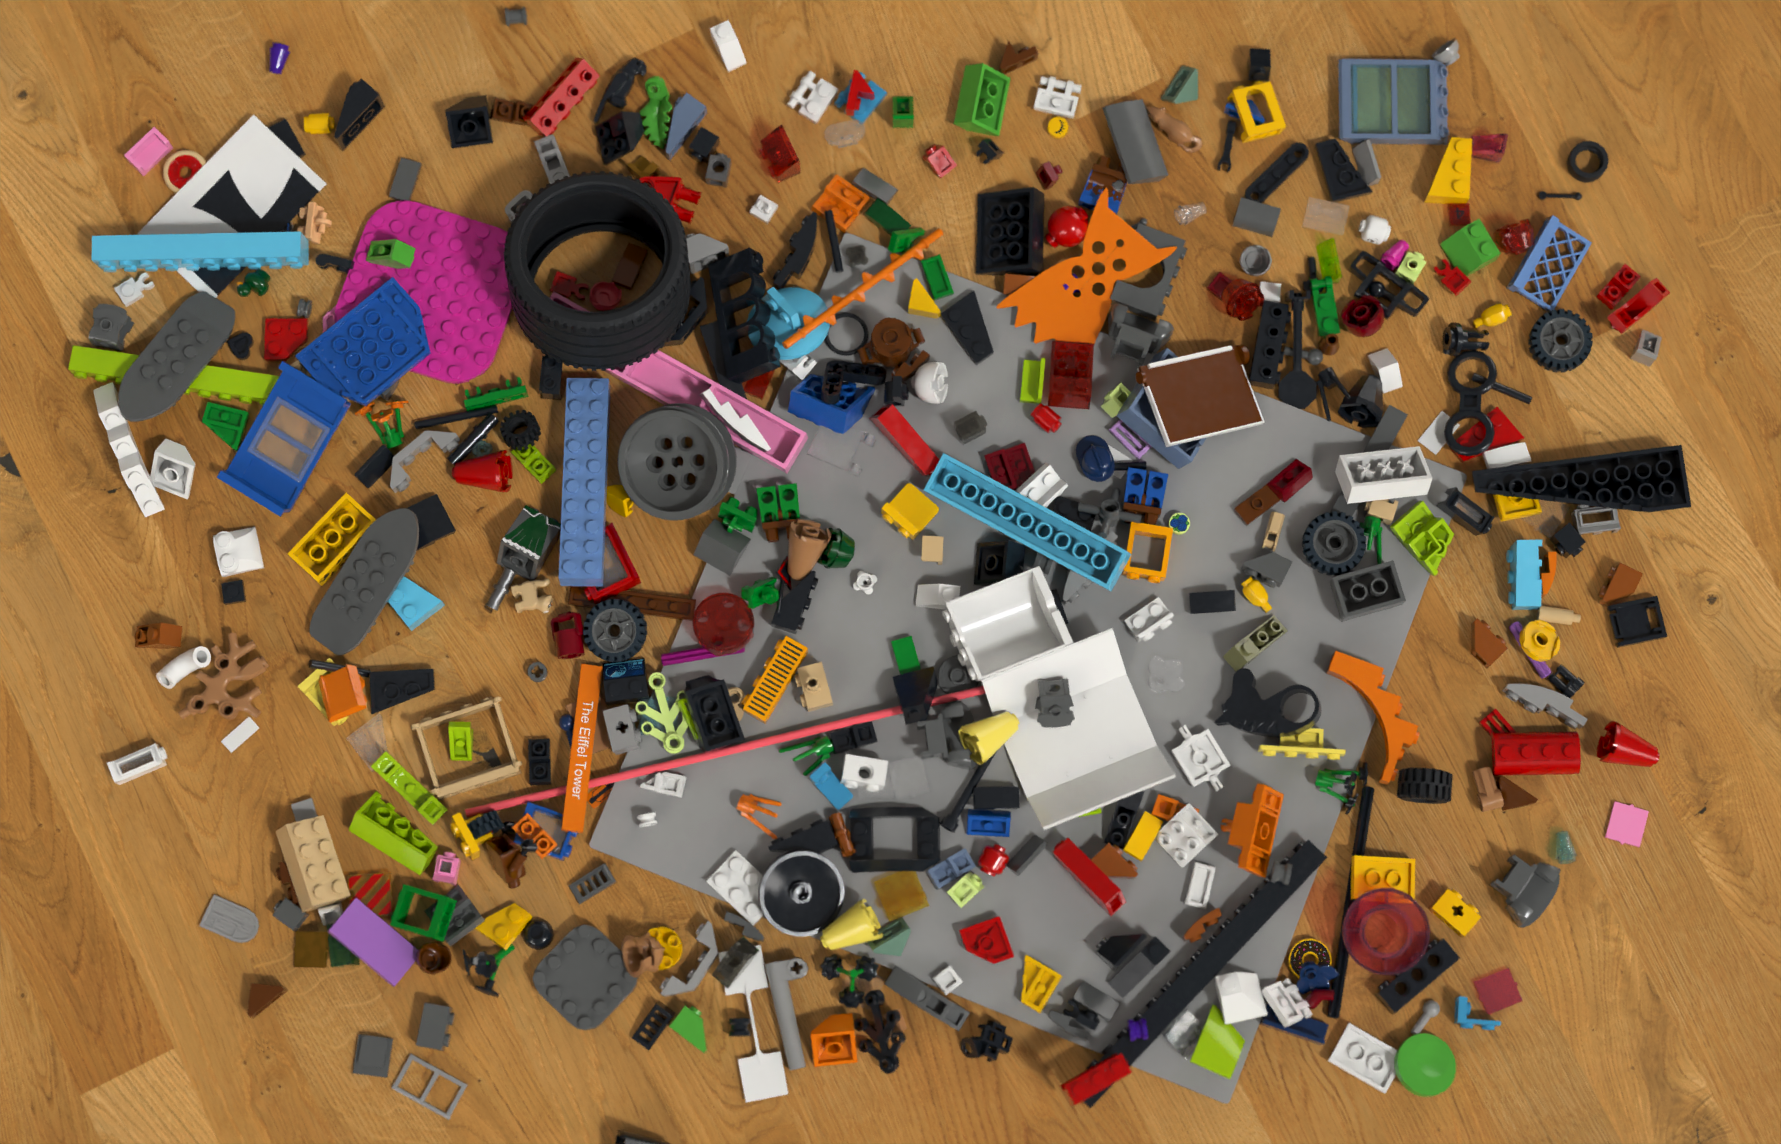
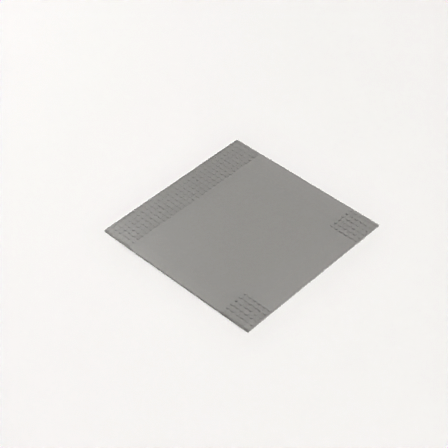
(852, 637)

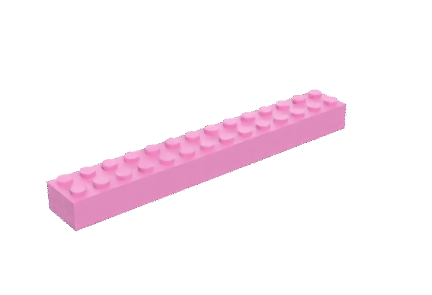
(674, 382)

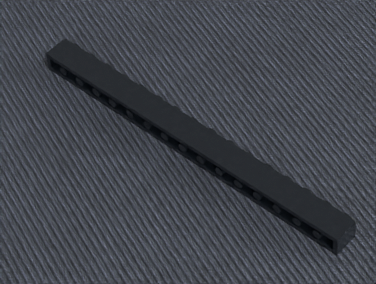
(1214, 957)

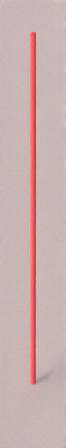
(719, 753)

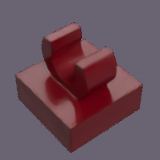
(1048, 175)

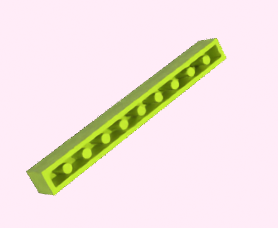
(212, 380)

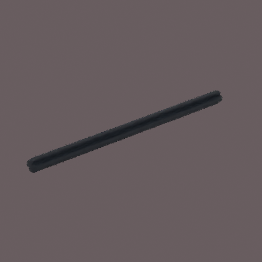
(1358, 850)

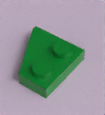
(226, 423)

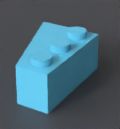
(414, 603)

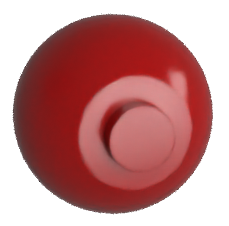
(1067, 227)

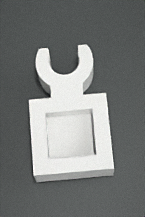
(131, 291)

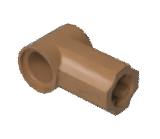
(1488, 794)

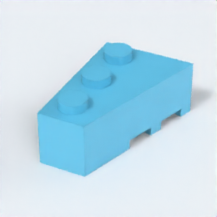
(1524, 575)

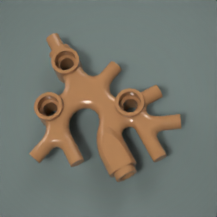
(216, 685)

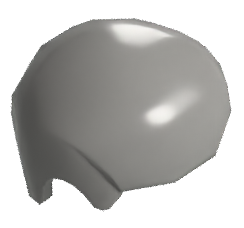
(1255, 260)

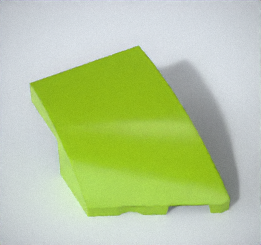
(1423, 536)
(1218, 1045)

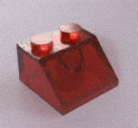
(780, 155)

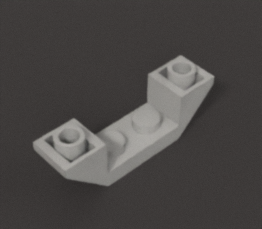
(444, 440)
(673, 985)

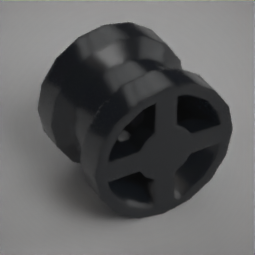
(739, 1027)

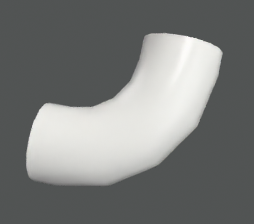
(183, 665)

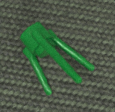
(1372, 527)
(821, 747)

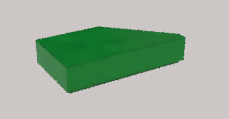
(903, 239)

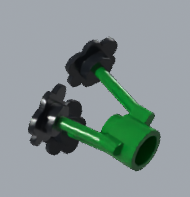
(1326, 778)

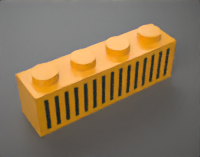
(775, 679)

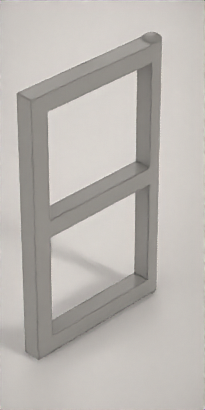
(437, 1072)

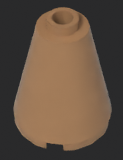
(805, 547)

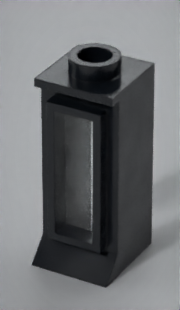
(1466, 512)

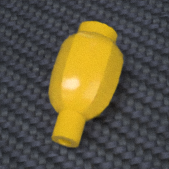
(1493, 316)
(1256, 593)

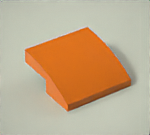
(844, 201)

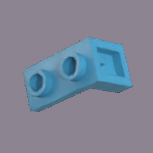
(830, 786)
(1462, 1009)

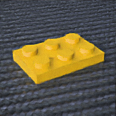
(1382, 872)

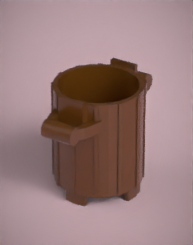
(890, 343)

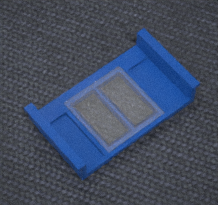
(285, 441)

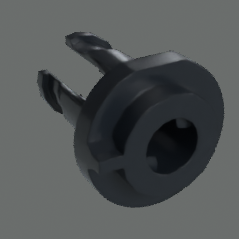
(1456, 339)

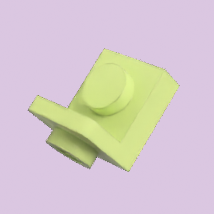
(966, 889)

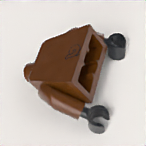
(508, 857)

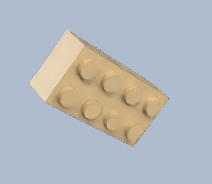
(312, 863)

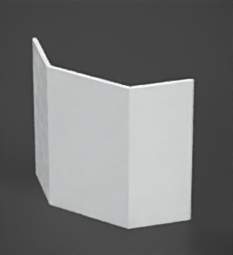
(1102, 752)

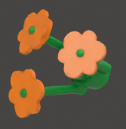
(391, 436)

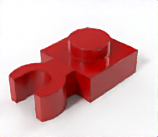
(1453, 279)
(566, 286)

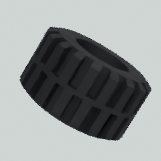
(1424, 785)

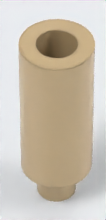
(1557, 615)

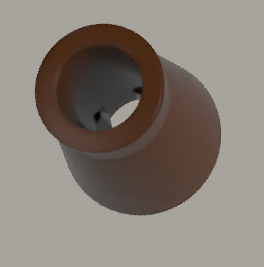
(1328, 348)

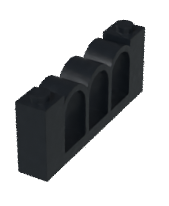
(764, 356)

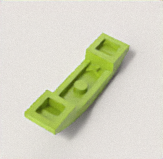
(409, 788)

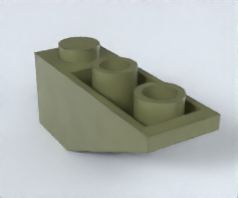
(1255, 643)

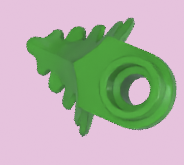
(656, 111)

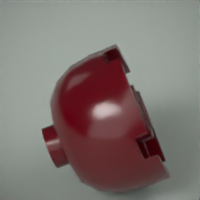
(1363, 316)

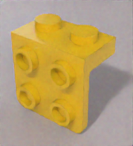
(909, 511)

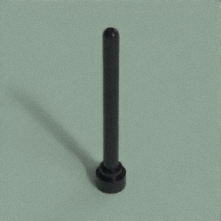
(951, 820)

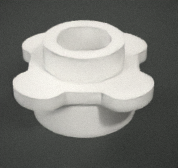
(867, 588)

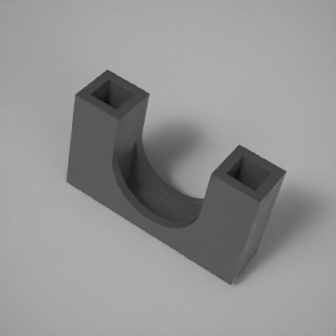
(1149, 301)

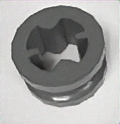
(304, 308)
(532, 676)

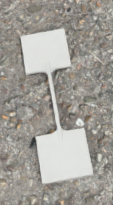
(762, 1073)

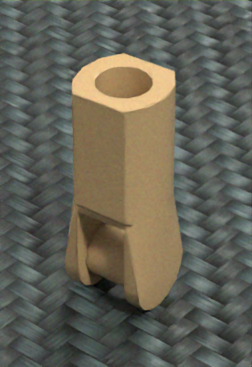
(1273, 528)

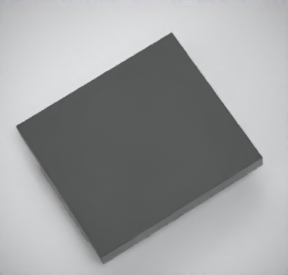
(372, 1056)

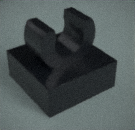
(990, 149)

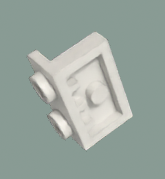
(1043, 486)
(1149, 619)

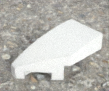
(666, 784)

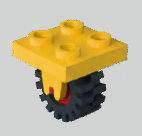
(475, 831)

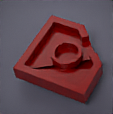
(284, 337)
(987, 941)

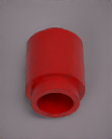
(1046, 418)

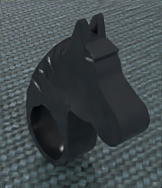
(1263, 717)

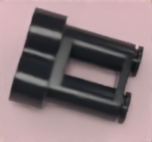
(1573, 685)

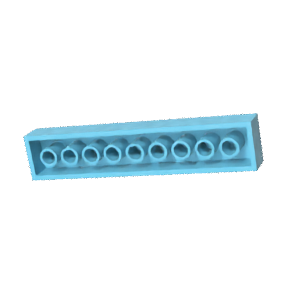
(200, 251)
(1027, 522)

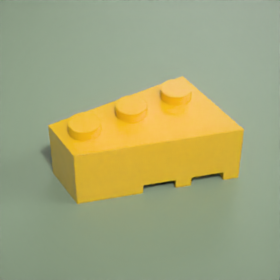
(1452, 178)

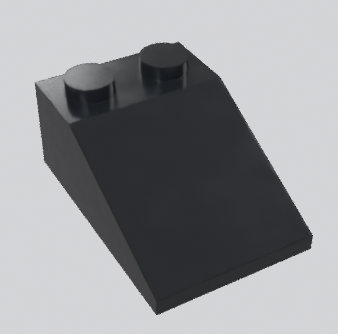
(359, 109)

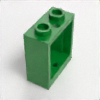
(441, 917)

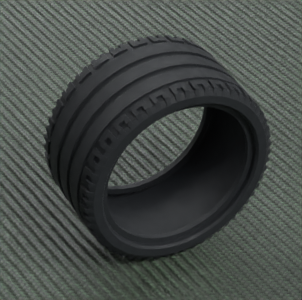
(584, 206)

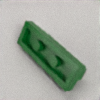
(495, 396)

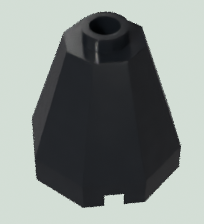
(1365, 402)

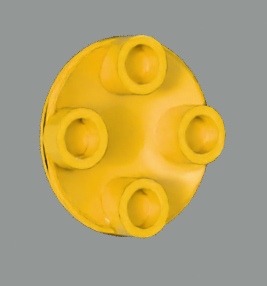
(671, 942)

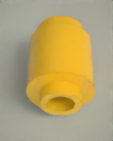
(319, 123)

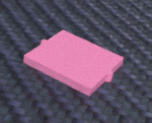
(1626, 824)

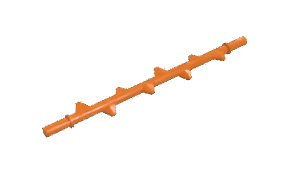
(858, 294)

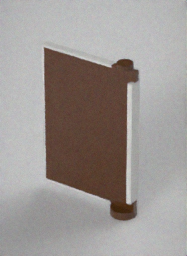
(1201, 394)

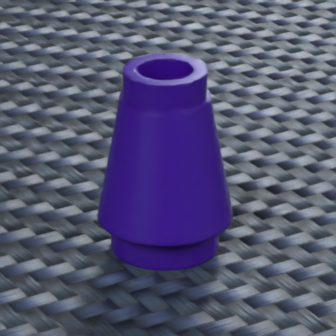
(278, 57)

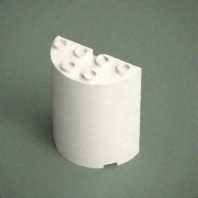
(1006, 624)

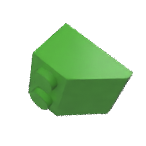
(1470, 248)

